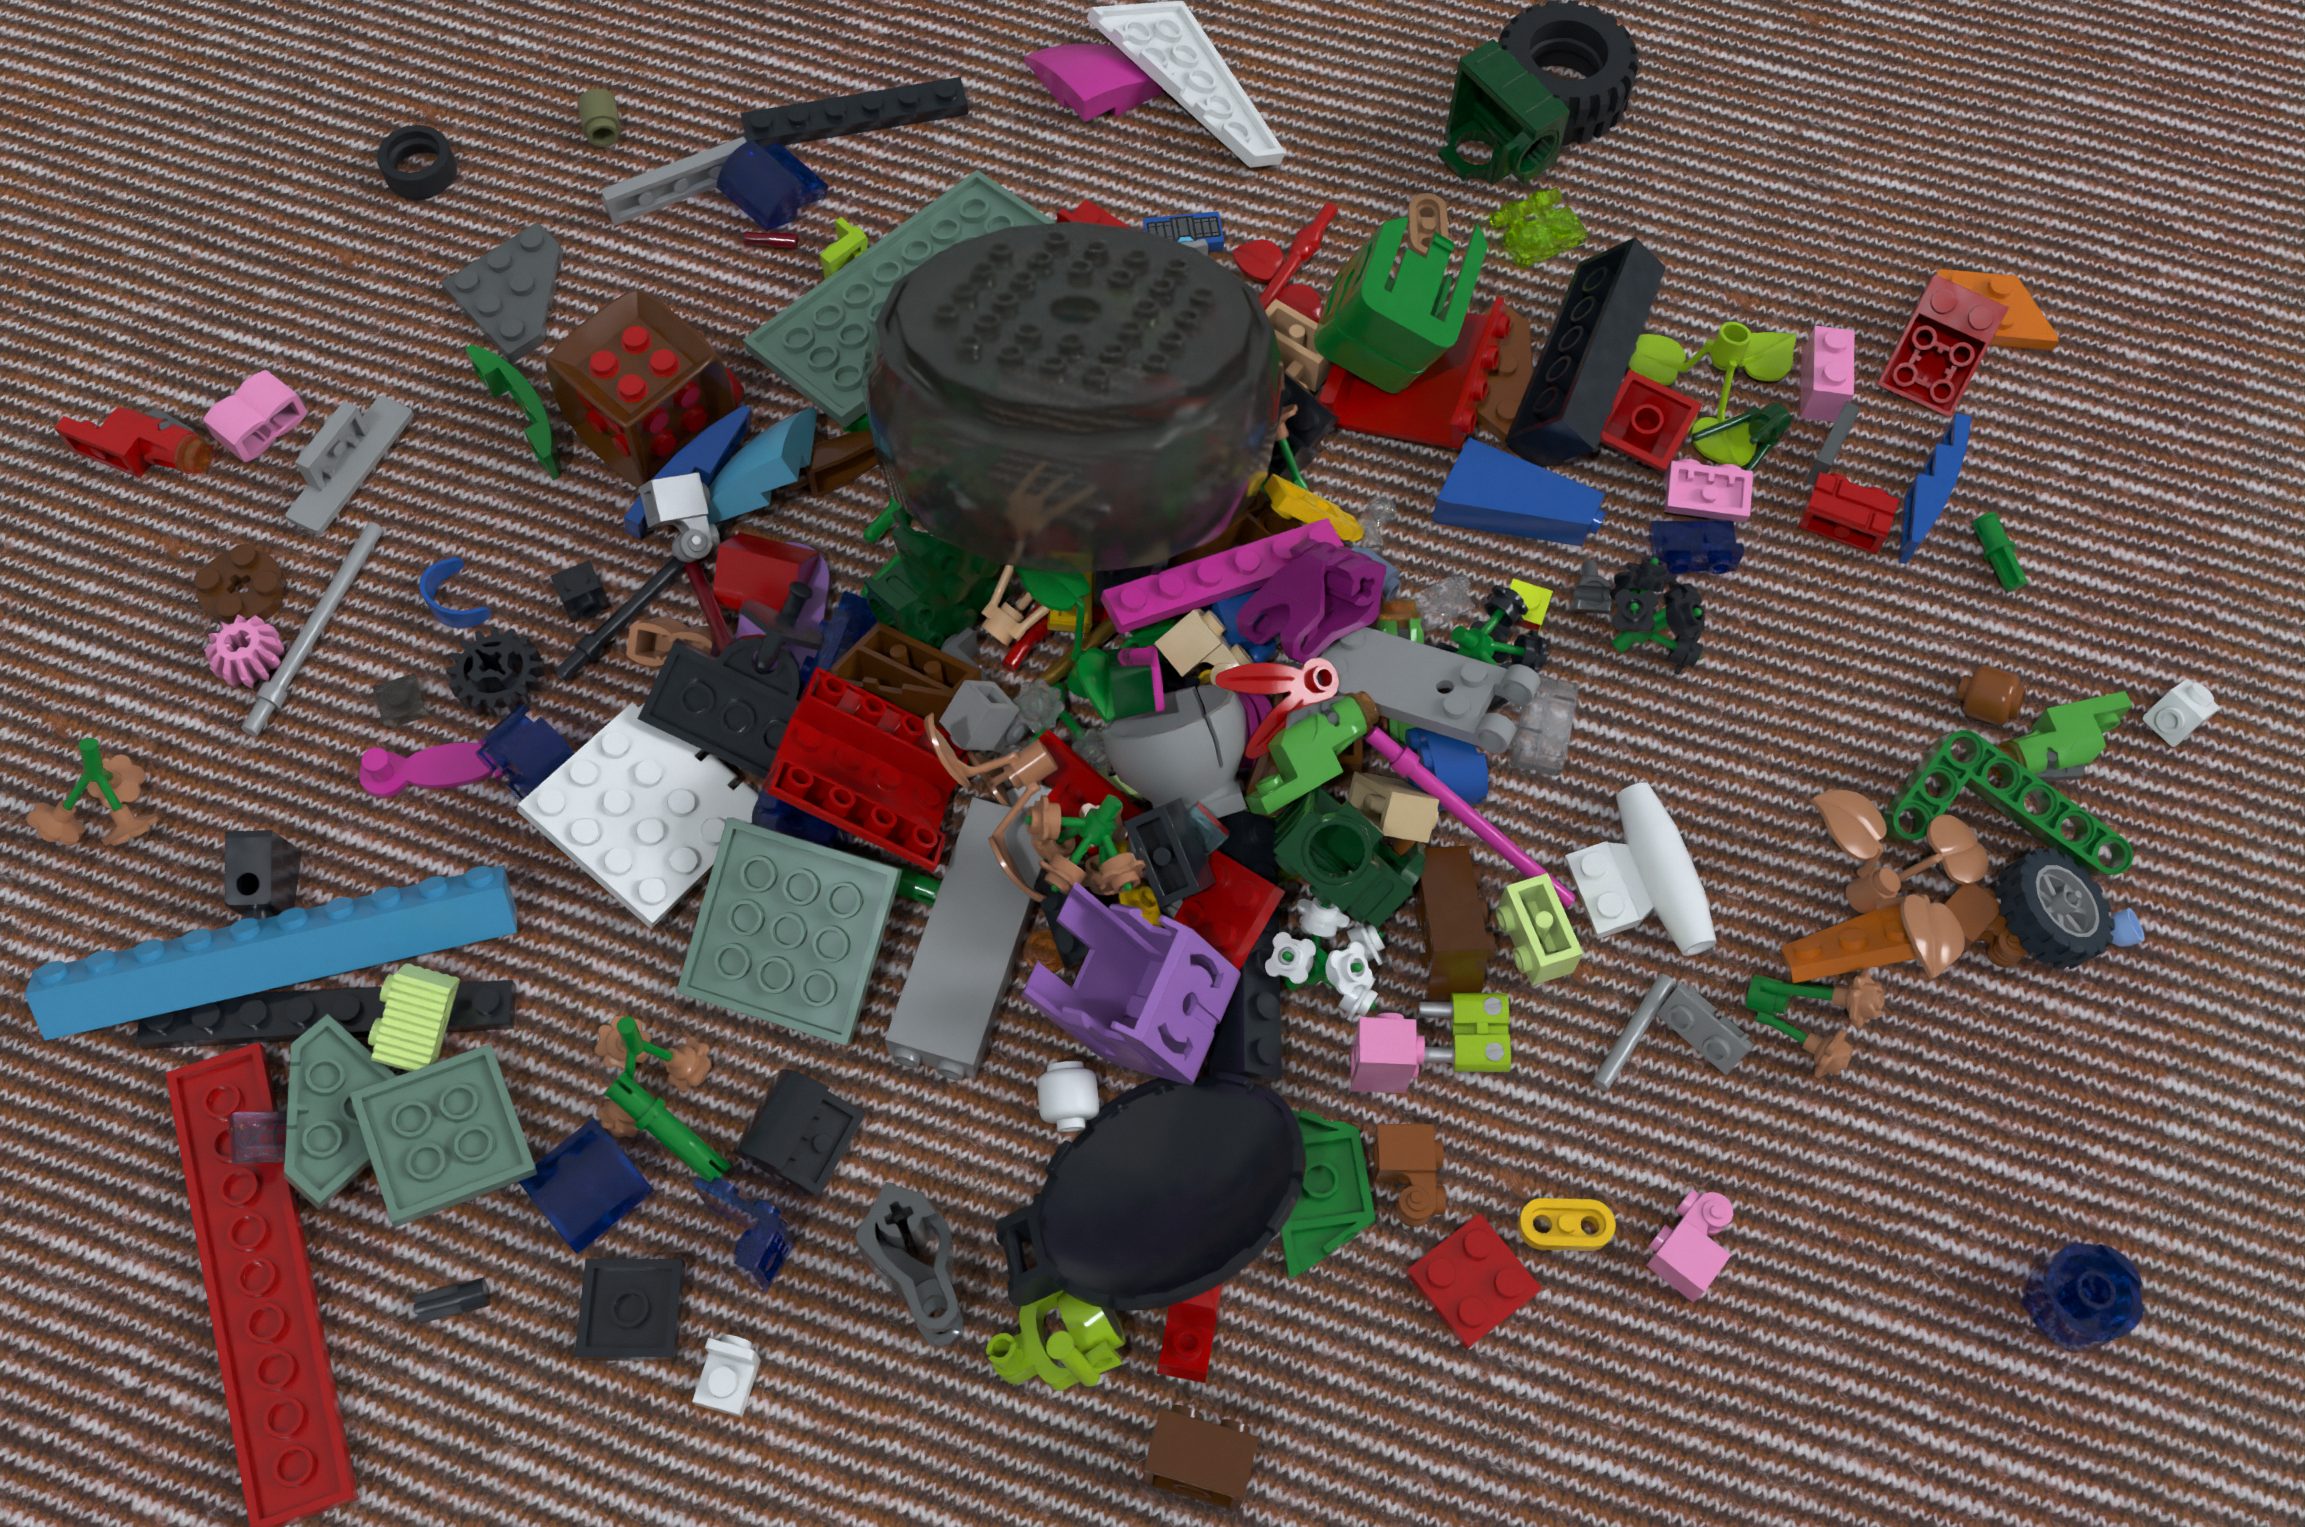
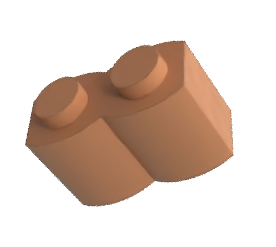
(652, 639)

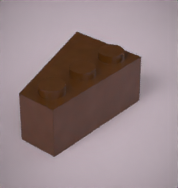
(1452, 923)

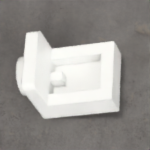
(2181, 711)

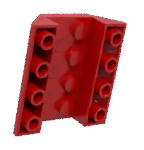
(864, 769)

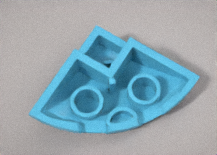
(763, 465)

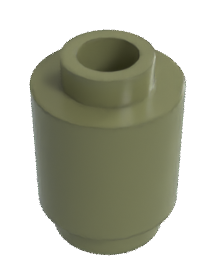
(599, 117)

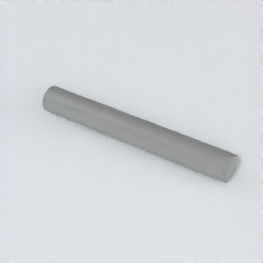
(1633, 1032)

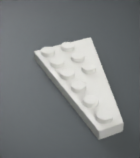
(1183, 61)

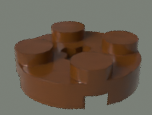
(231, 568)

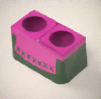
(1136, 681)

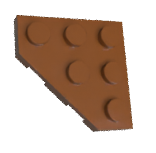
(1508, 380)

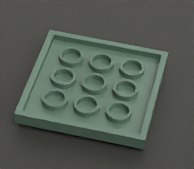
(789, 931)

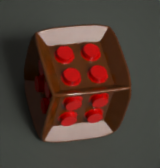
(638, 384)

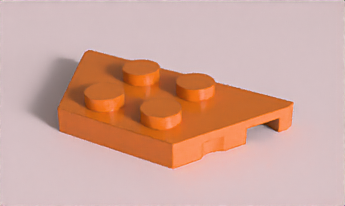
(2024, 322)

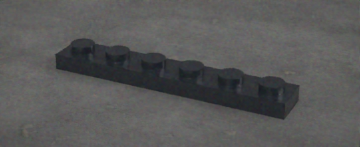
(856, 113)

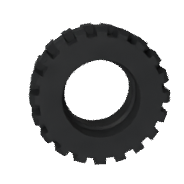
(1584, 42)

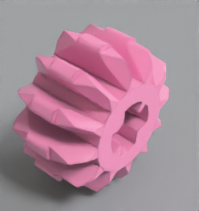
(244, 651)

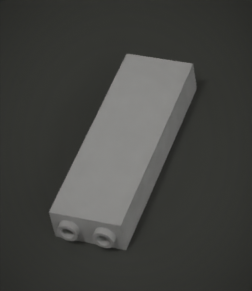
(966, 949)

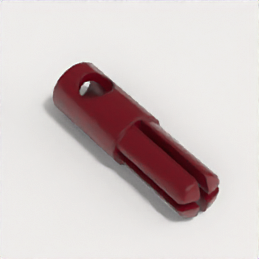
(771, 240)

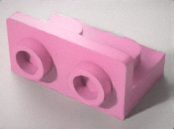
(1708, 490)

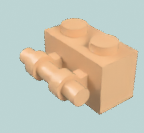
(1296, 345)

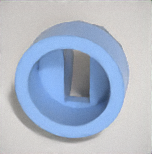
(2127, 928)

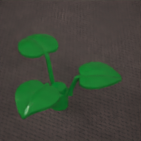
(1091, 672)

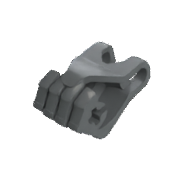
(912, 1281)

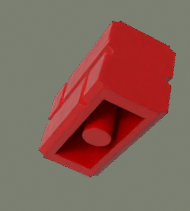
(1848, 512)

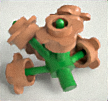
(1098, 826)

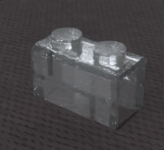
(1544, 727)

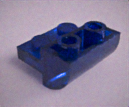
(769, 183)
(586, 1185)

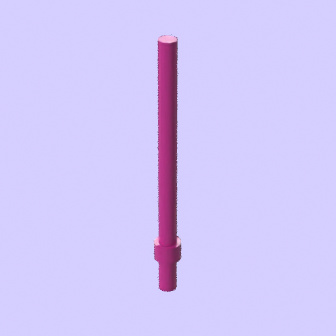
(1407, 763)

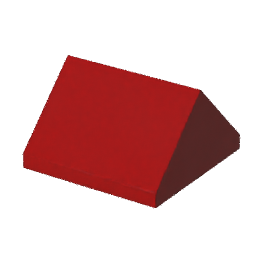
(1649, 421)
(759, 571)

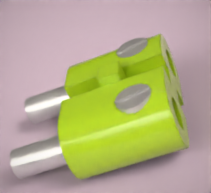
(1478, 1032)

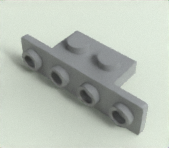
(342, 459)

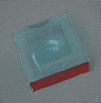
(1208, 829)

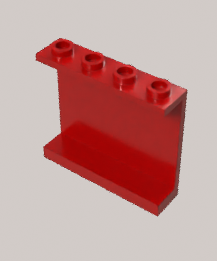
(1436, 405)

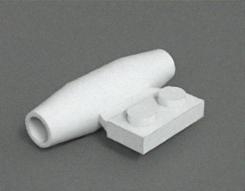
(1646, 874)

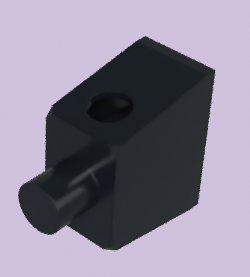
(260, 873)

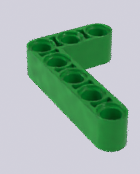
(2008, 799)

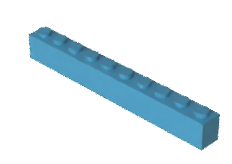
(271, 952)

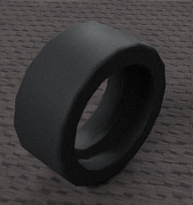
(414, 140)

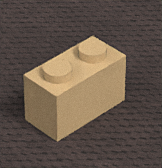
(1394, 806)

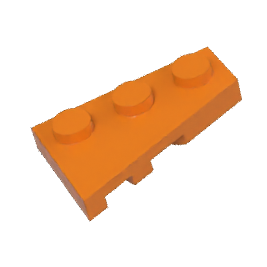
(1850, 946)

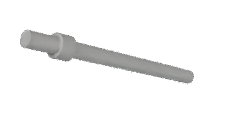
(273, 693)

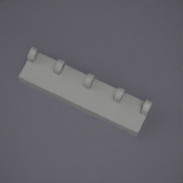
(666, 184)

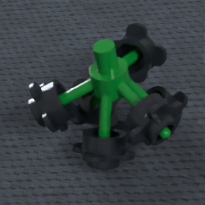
(1636, 617)
(1489, 640)

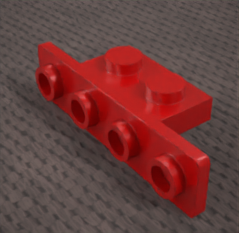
(1079, 784)

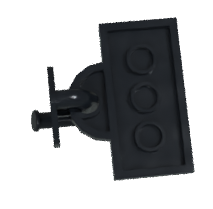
(731, 700)

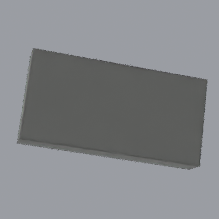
(1834, 441)

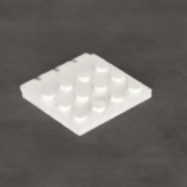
(639, 813)

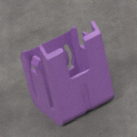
(1134, 999)

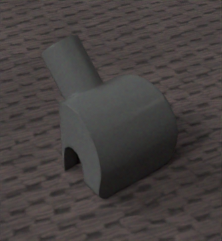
(1591, 591)

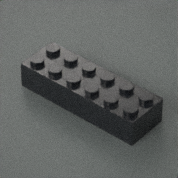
(1586, 355)

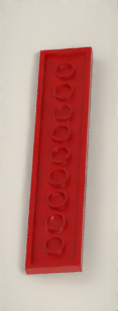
(260, 1299)

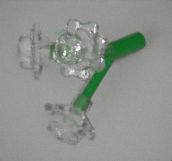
(1040, 708)

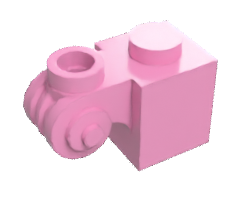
(1686, 1253)

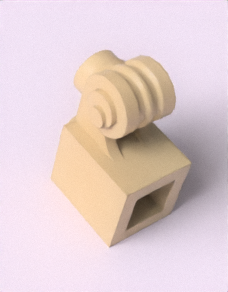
(1200, 640)

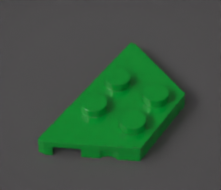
(1333, 1197)

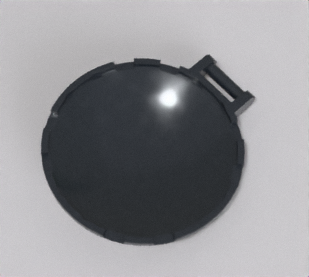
(1160, 1196)

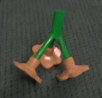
(110, 782)

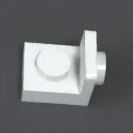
(727, 1375)

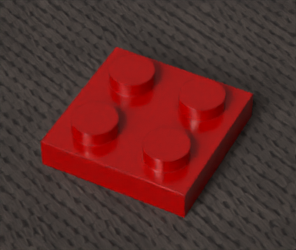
(1232, 909)
(1473, 1281)

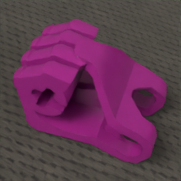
(1314, 597)

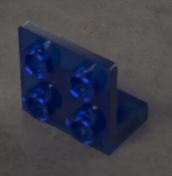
(765, 1241)

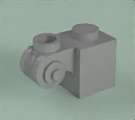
(685, 504)
(982, 718)

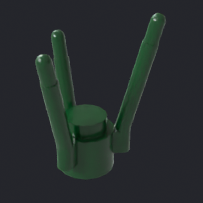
(1763, 427)

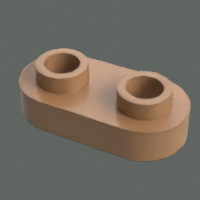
(1421, 229)

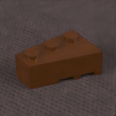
(904, 671)

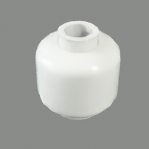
(1068, 1095)

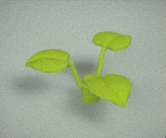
(1763, 355)

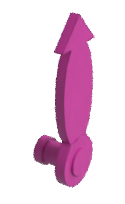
(437, 767)

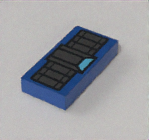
(1188, 228)

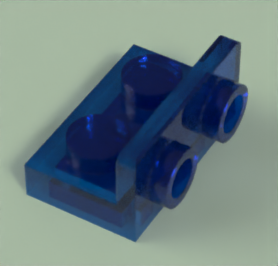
(1696, 546)

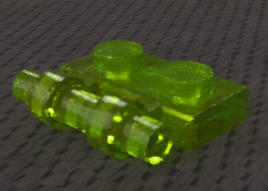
(1542, 237)

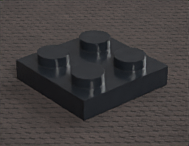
(630, 1310)

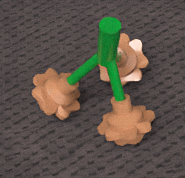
(627, 1045)

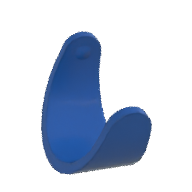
(429, 583)

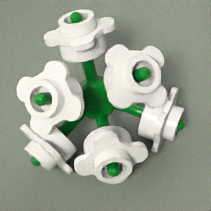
(1343, 969)

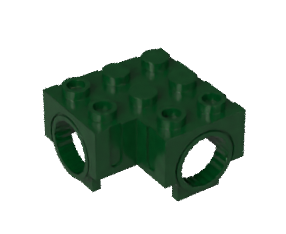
(1508, 111)
(933, 588)
(1345, 857)

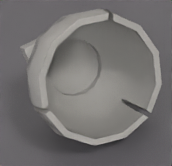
(1176, 754)

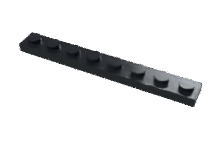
(290, 1014)

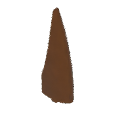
(836, 463)

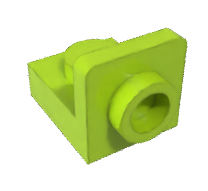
(850, 244)

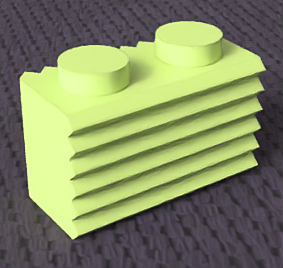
(413, 1017)

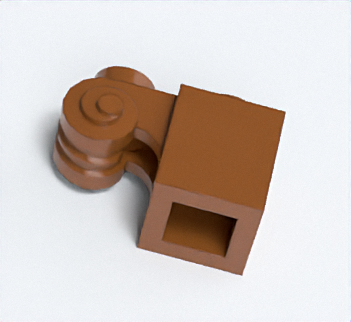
(1982, 921)
(1410, 1157)

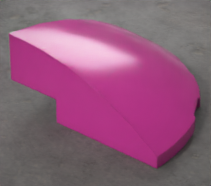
(1092, 78)

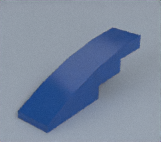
(704, 454)
(1932, 488)

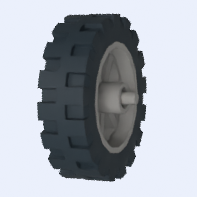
(2055, 908)

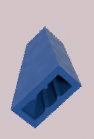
(1516, 498)

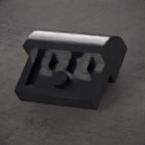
(1305, 427)
(799, 1131)

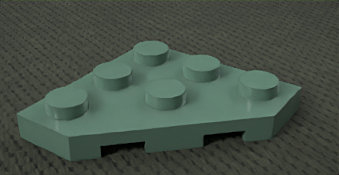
(322, 1128)

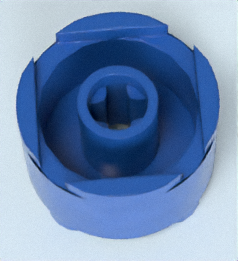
(1452, 762)

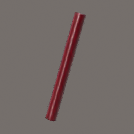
(708, 604)

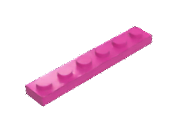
(1207, 579)

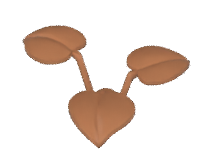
(1023, 769)
(1930, 927)

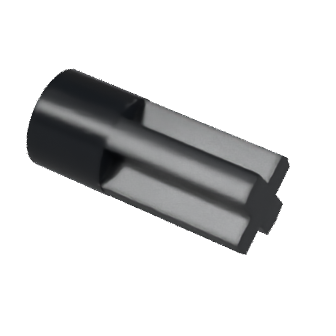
(452, 1300)

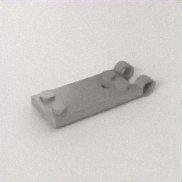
(1405, 680)

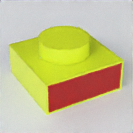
(1537, 602)

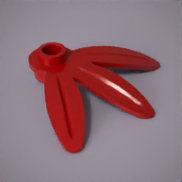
(1275, 678)

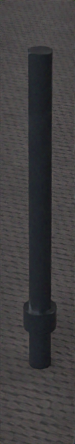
(591, 647)

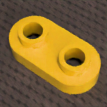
(1564, 1222)

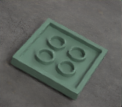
(442, 1135)

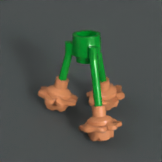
(1832, 1054)

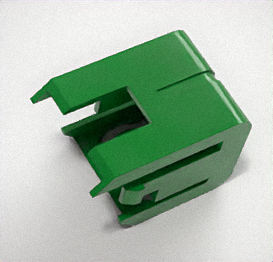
(1398, 326)

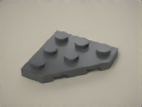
(511, 291)

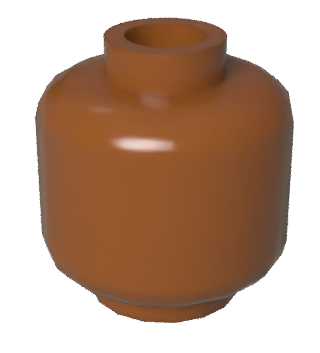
(1991, 695)

